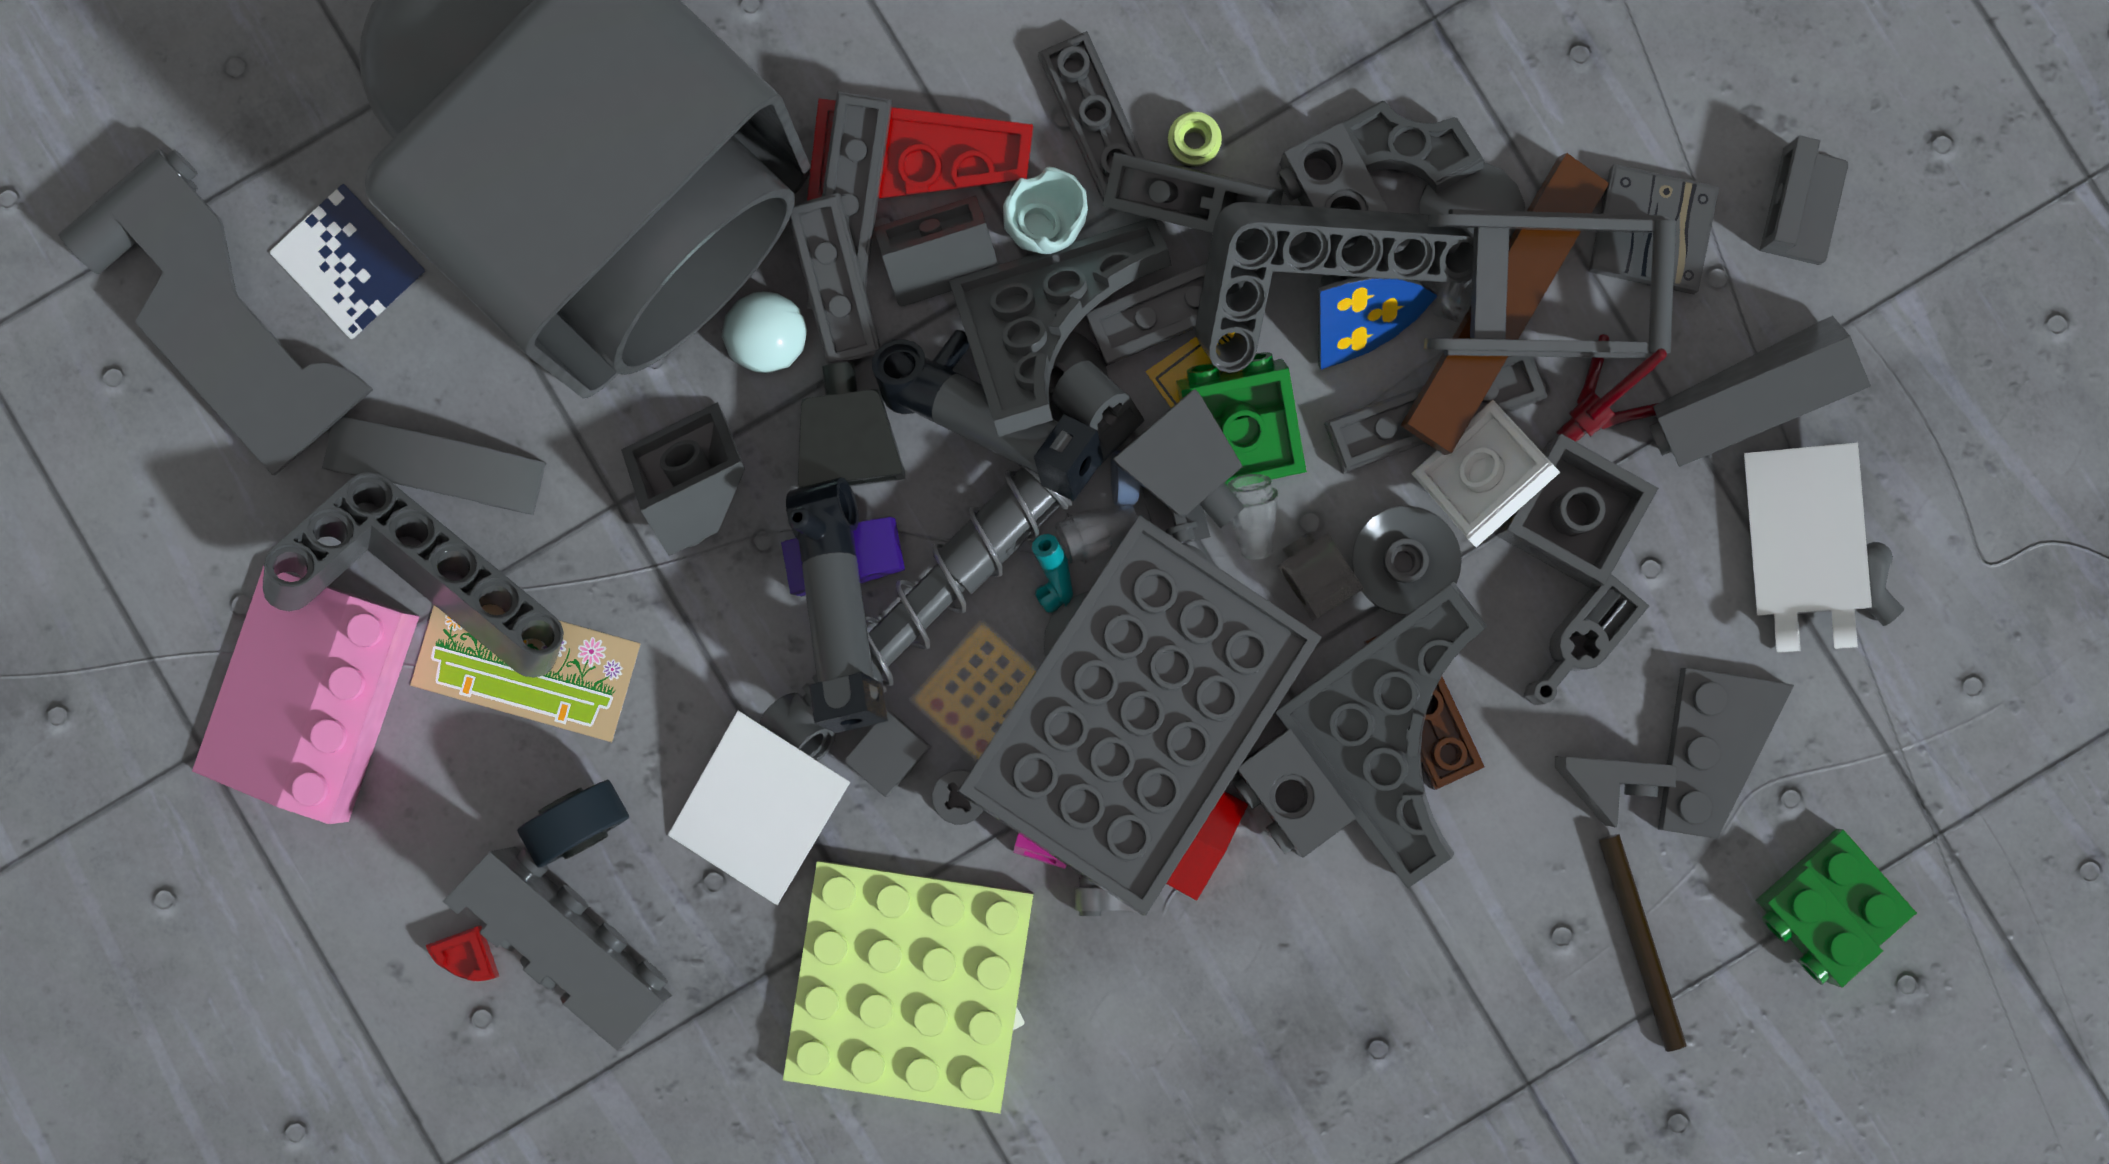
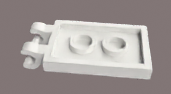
(1808, 538)

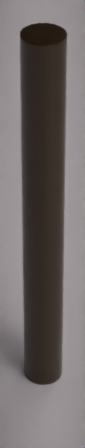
(1642, 943)

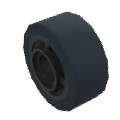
(573, 823)

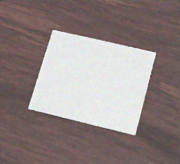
(758, 808)

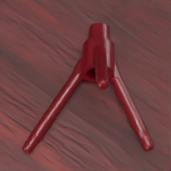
(1594, 411)

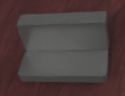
(1804, 202)
(935, 248)

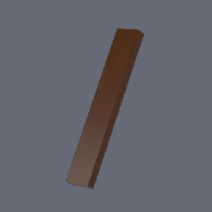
(1534, 259)

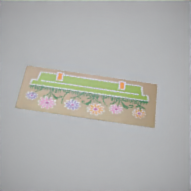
(578, 694)

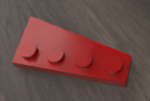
(934, 152)

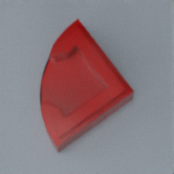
(465, 955)

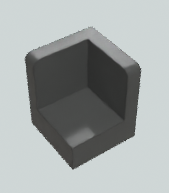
(887, 754)

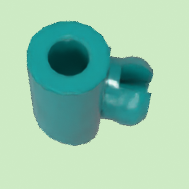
(1056, 569)

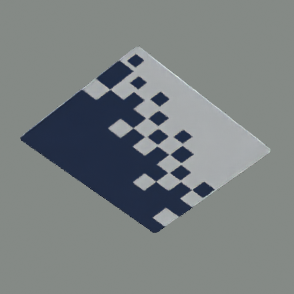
(347, 261)

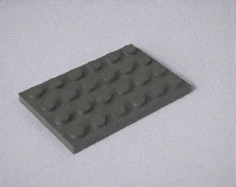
(1140, 715)

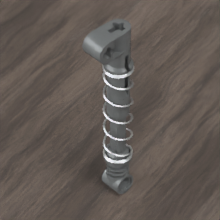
(972, 552)

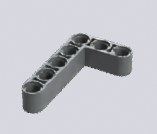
(1317, 254)
(417, 565)

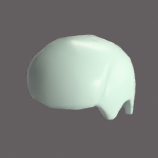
(1045, 211)
(764, 332)

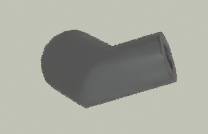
(1884, 605)

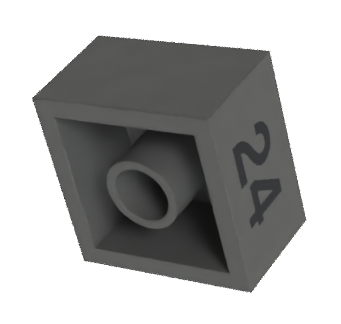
(1581, 514)

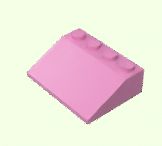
(306, 701)

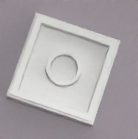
(1486, 475)

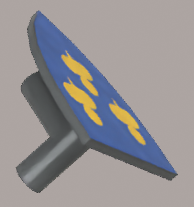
(1365, 314)

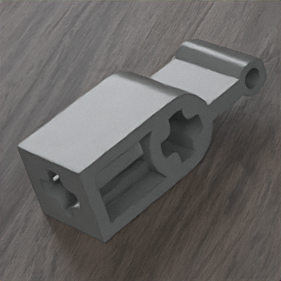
(1604, 618)

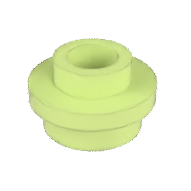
(1198, 123)

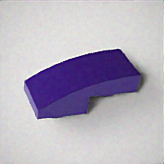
(876, 550)

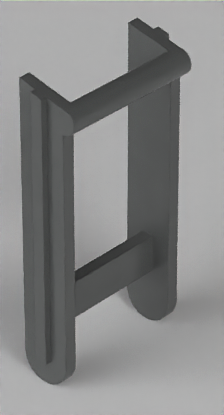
(1491, 278)

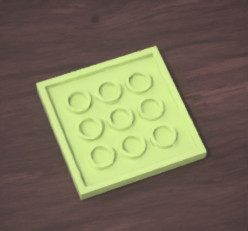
(908, 986)

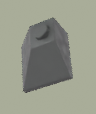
(686, 477)

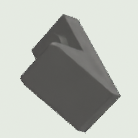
(1599, 782)

